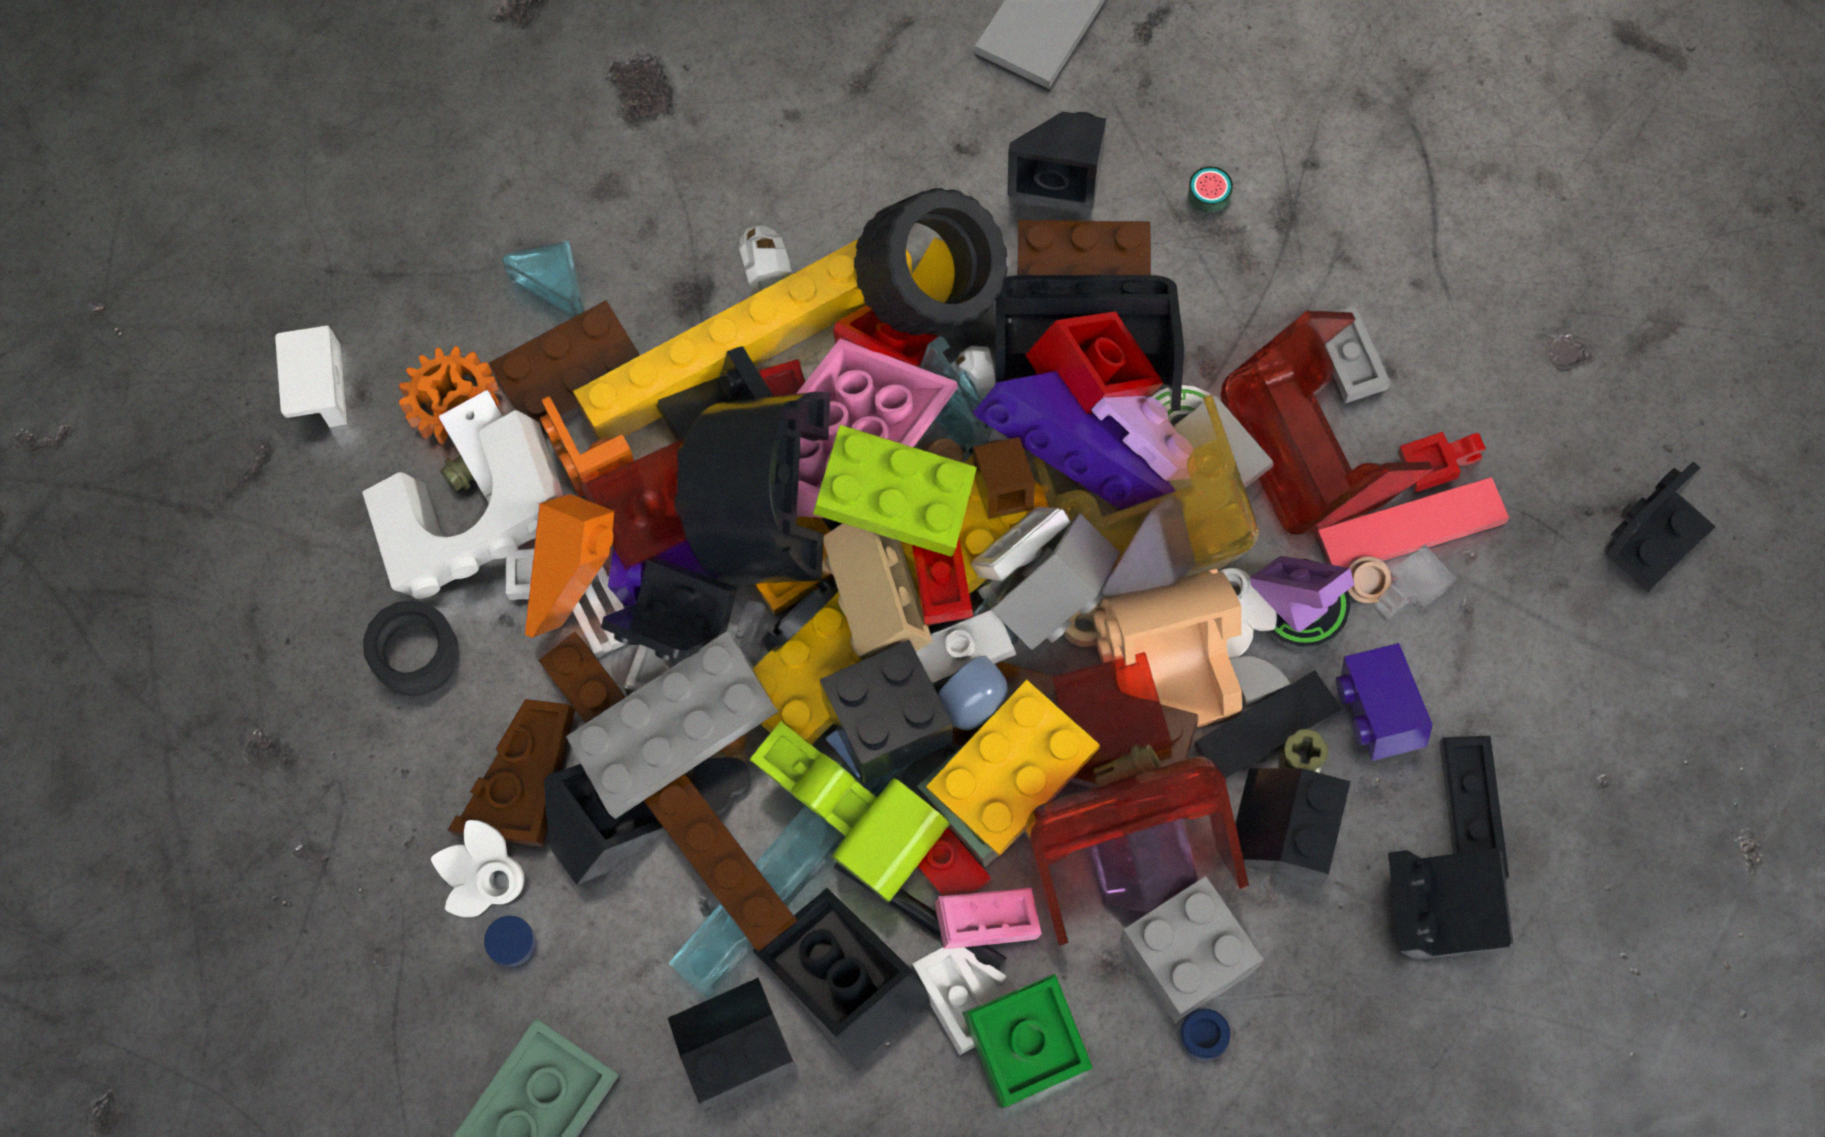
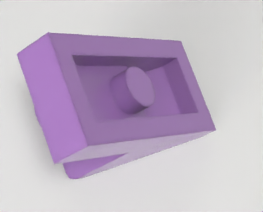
(1301, 588)

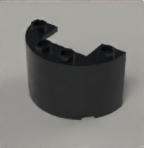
(743, 488)

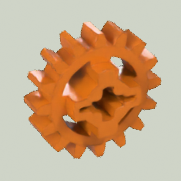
(436, 386)

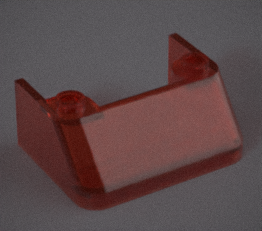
(1278, 407)
(1128, 806)

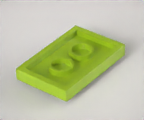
(895, 490)

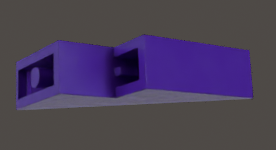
(1075, 443)

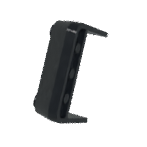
(1143, 303)

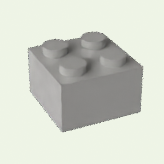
(1057, 583)
(1190, 949)

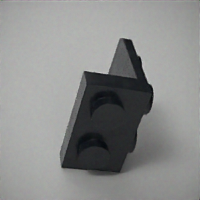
(674, 611)

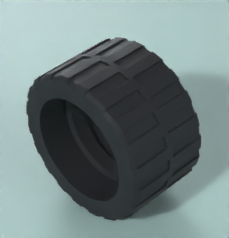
(975, 250)

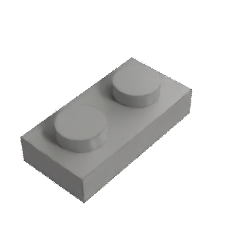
(1356, 361)

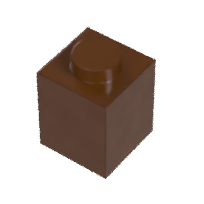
(1003, 477)

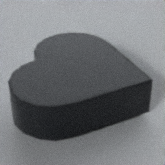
(721, 780)

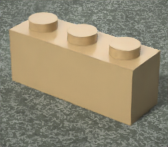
(875, 590)

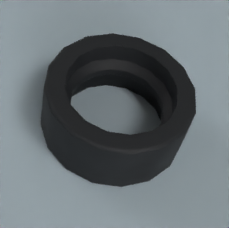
(395, 617)

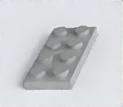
(671, 724)

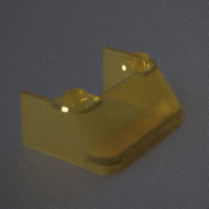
(1213, 507)

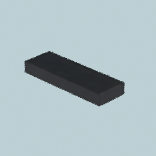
(1268, 725)
(1472, 795)

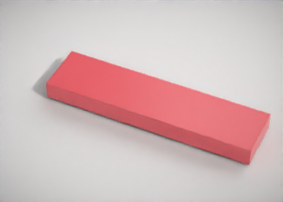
(1415, 524)

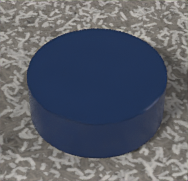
(510, 941)
(1204, 1034)

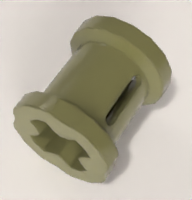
(1316, 751)

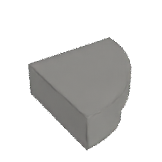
(1257, 678)

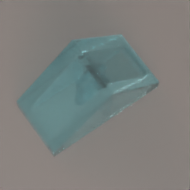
(548, 274)

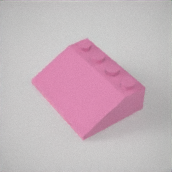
(872, 397)

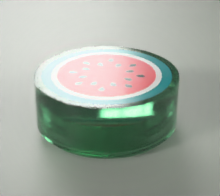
(1210, 189)

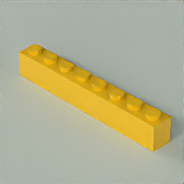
(761, 324)

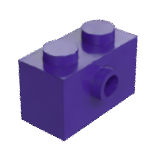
(1384, 702)

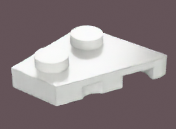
(955, 984)

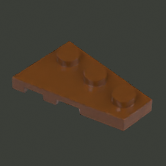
(513, 787)

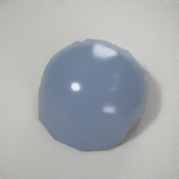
(974, 693)

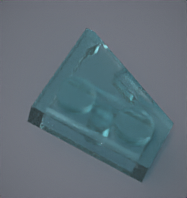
(958, 412)

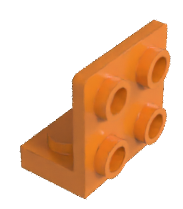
(600, 458)

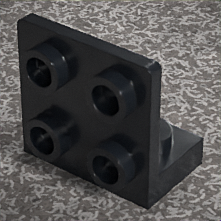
(736, 382)
(1659, 531)
(1450, 903)

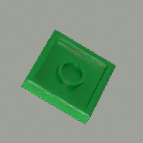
(1027, 1040)

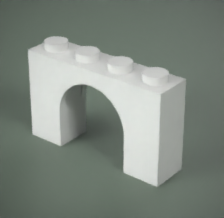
(407, 530)

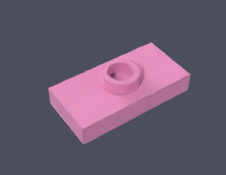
(987, 918)

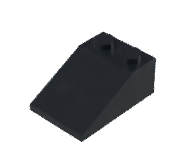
(843, 977)

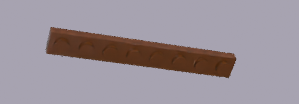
(680, 808)

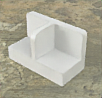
(311, 374)

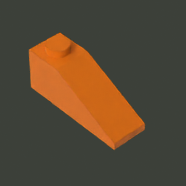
(568, 553)

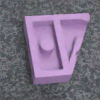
(1149, 433)

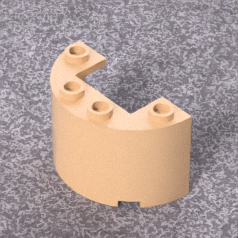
(1184, 640)

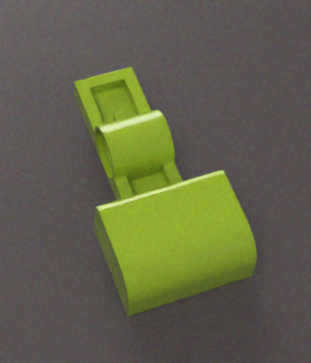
(881, 833)

